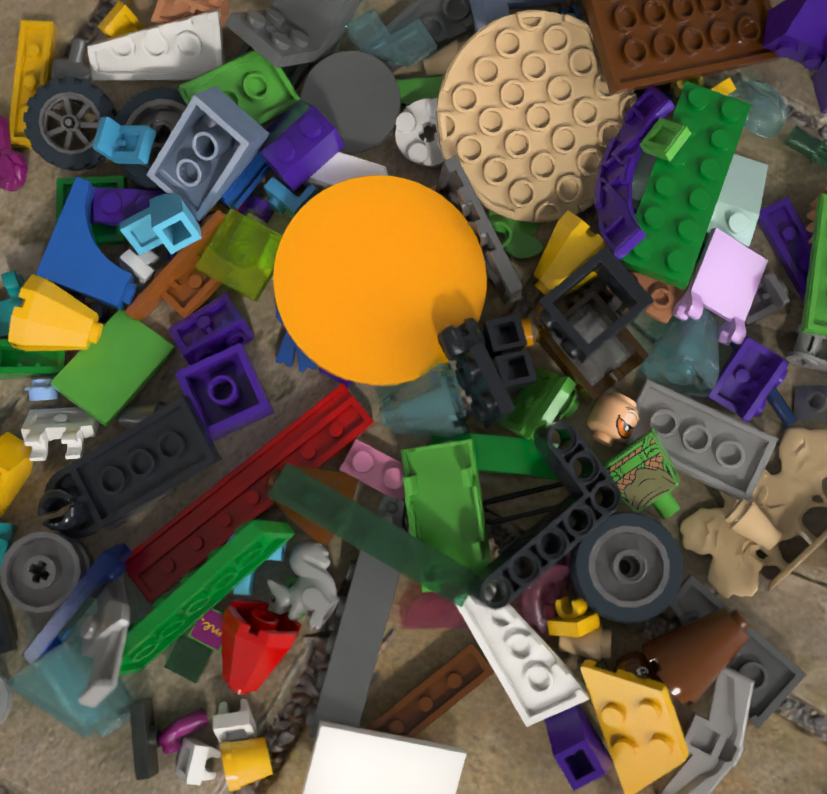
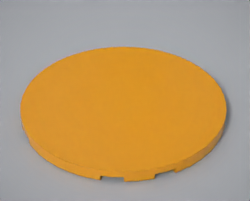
(376, 278)

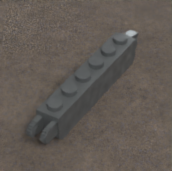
(359, 636)

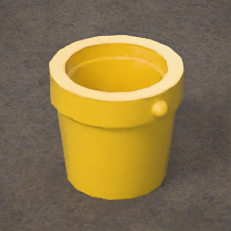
(245, 761)

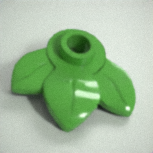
(517, 236)

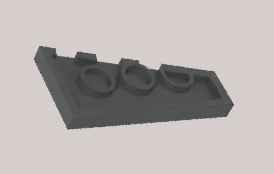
(442, 19)
(458, 190)
(758, 659)

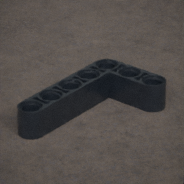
(555, 523)

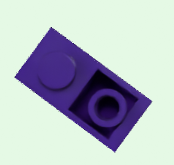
(577, 747)

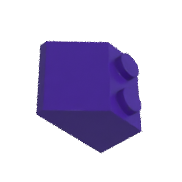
(798, 31)
(300, 144)

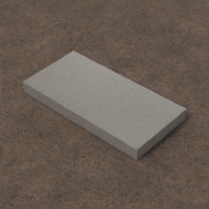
(704, 440)

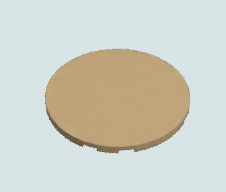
(529, 115)

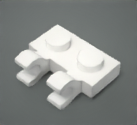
(67, 424)

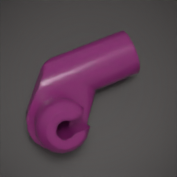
(179, 727)

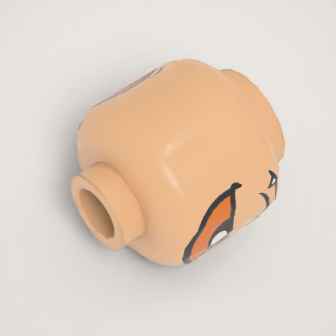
(613, 419)

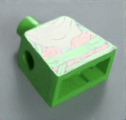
(645, 474)

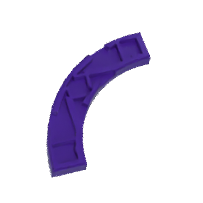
(616, 173)

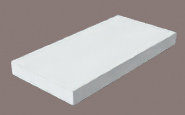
(380, 763)

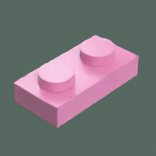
(375, 470)

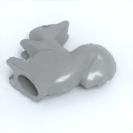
(312, 592)

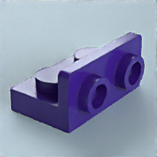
(210, 330)

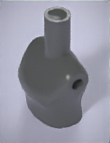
(73, 65)

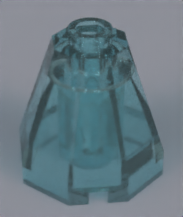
(686, 356)
(426, 405)

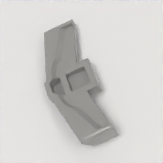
(105, 640)
(714, 740)

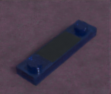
(105, 569)

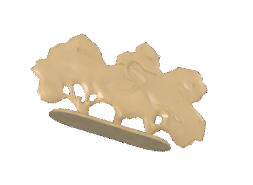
(781, 499)

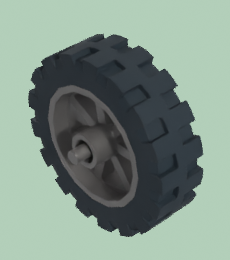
(41, 107)

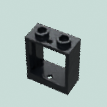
(618, 281)

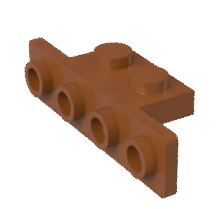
(179, 280)

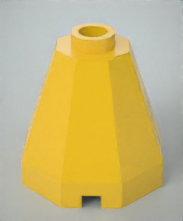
(566, 251)
(51, 319)

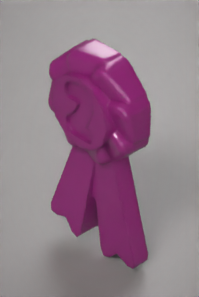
(12, 163)

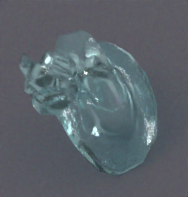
(767, 110)

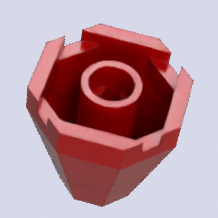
(253, 643)

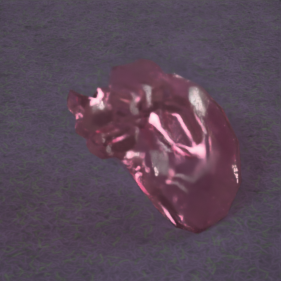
(540, 597)

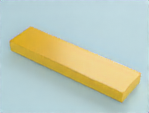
(32, 70)

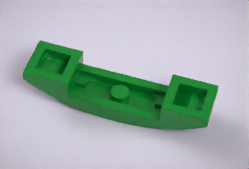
(505, 455)

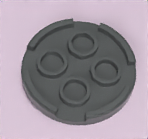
(356, 97)

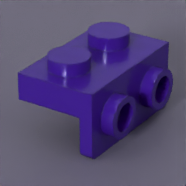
(748, 379)

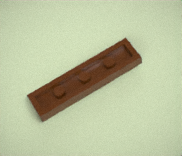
(434, 694)

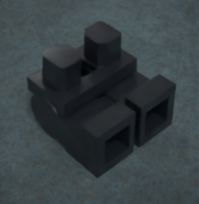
(504, 344)

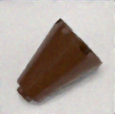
(697, 652)

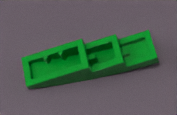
(29, 364)

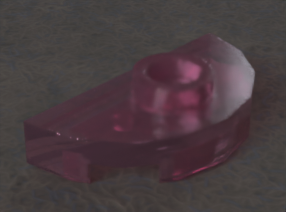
(433, 612)

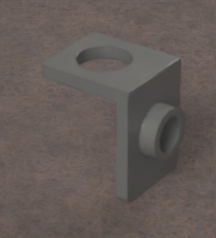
(810, 403)

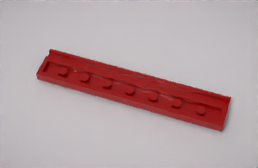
(242, 493)

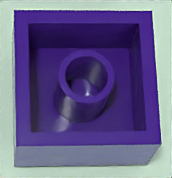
(225, 391)

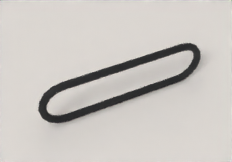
(519, 494)

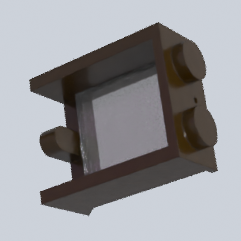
(608, 365)

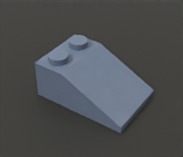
(207, 151)

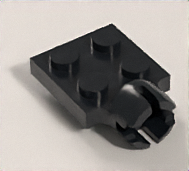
(476, 372)

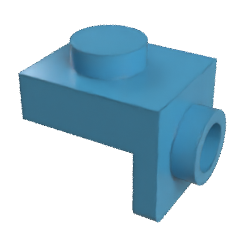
(124, 142)
(284, 200)

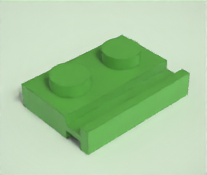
(538, 403)

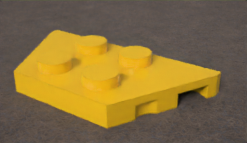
(636, 725)

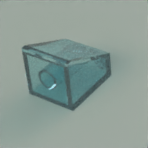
(56, 685)

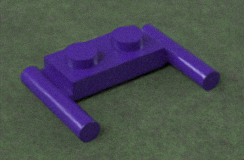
(115, 205)

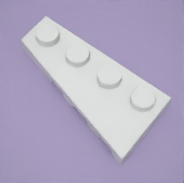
(161, 52)
(523, 662)

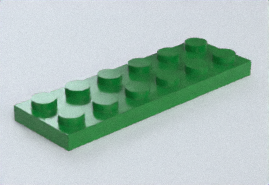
(686, 189)
(201, 591)

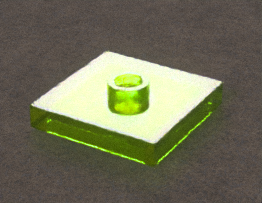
(241, 255)

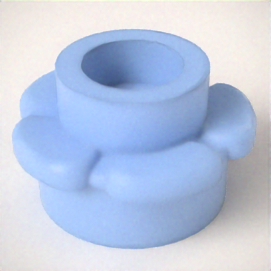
(41, 390)

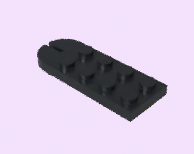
(129, 471)

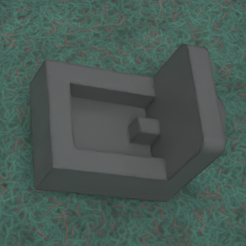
(769, 298)

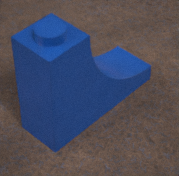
(75, 259)

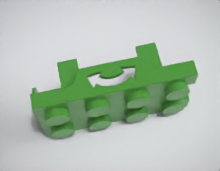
(447, 502)

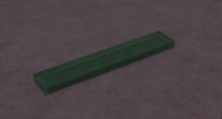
(372, 534)

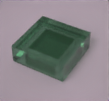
(189, 658)

